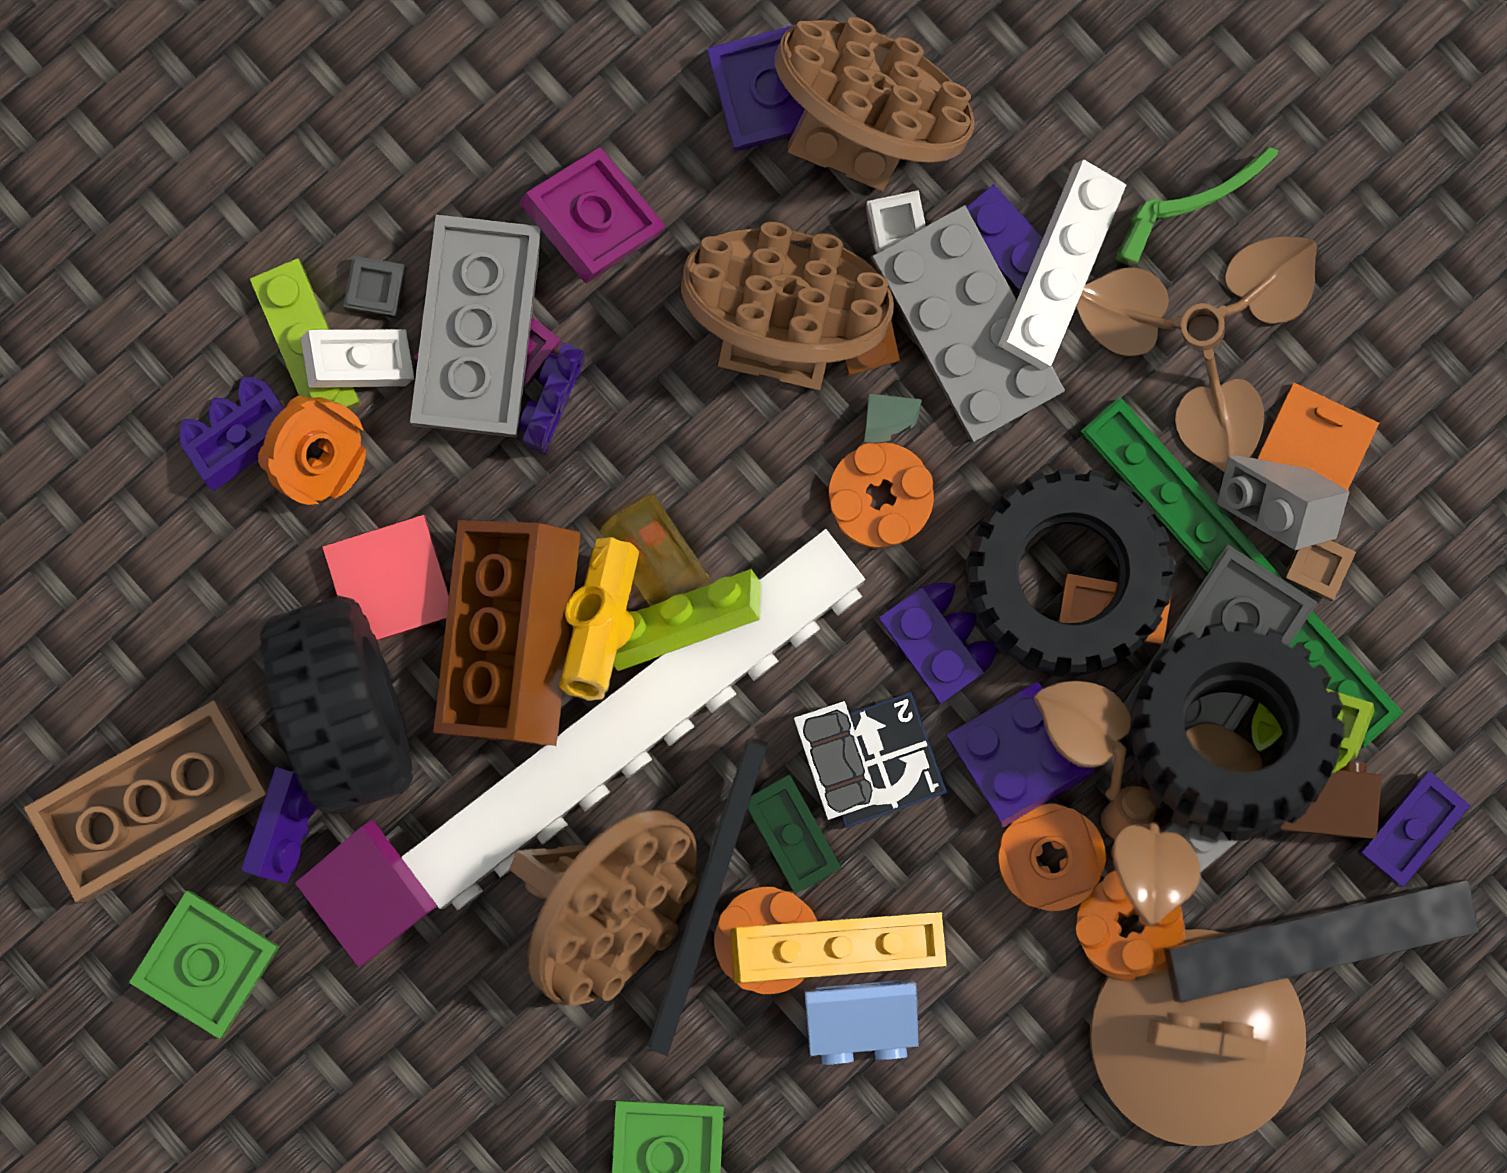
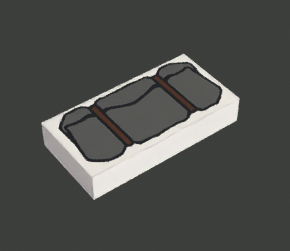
(836, 760)

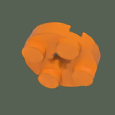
(289, 438)
(871, 466)
(1078, 871)
(759, 908)
(1122, 956)

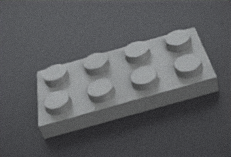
(957, 315)
(476, 326)

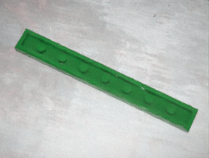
(1203, 532)

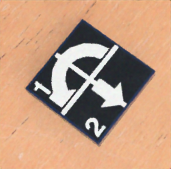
(895, 757)

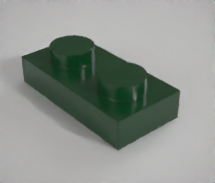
(792, 834)

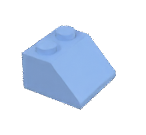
(862, 1019)

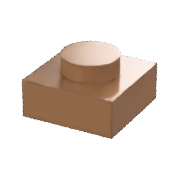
(1320, 568)

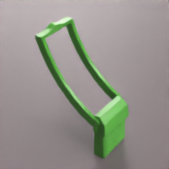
(1147, 213)

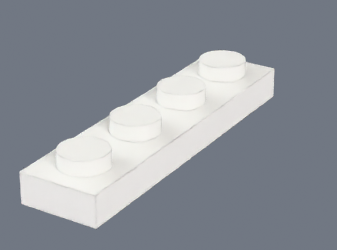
(1062, 265)

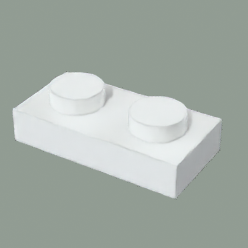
(357, 358)

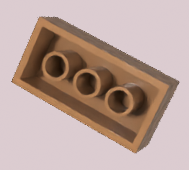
(149, 801)

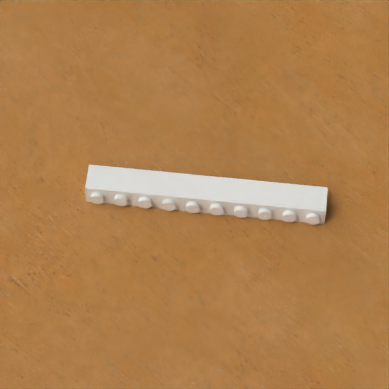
(629, 724)

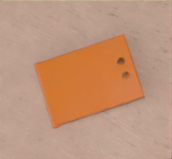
(1315, 441)

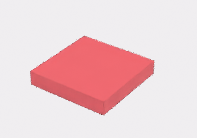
(392, 577)

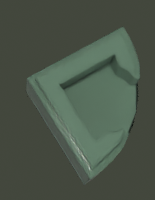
(889, 416)

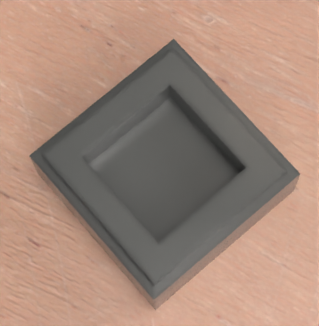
(375, 287)

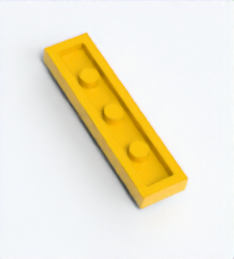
(838, 947)

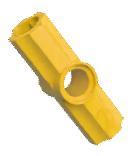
(599, 619)

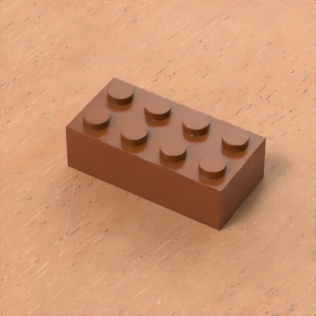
(506, 631)

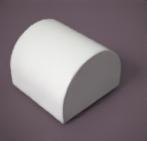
(894, 218)

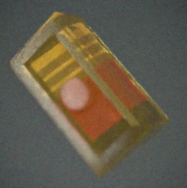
(665, 560)

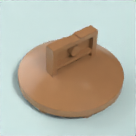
(869, 100)
(785, 304)
(607, 904)
(1200, 1065)

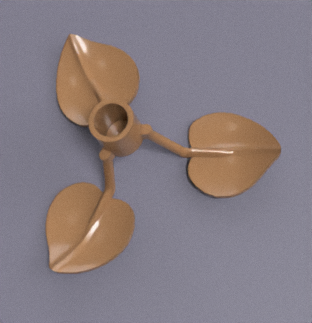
(1128, 309)
(1152, 867)

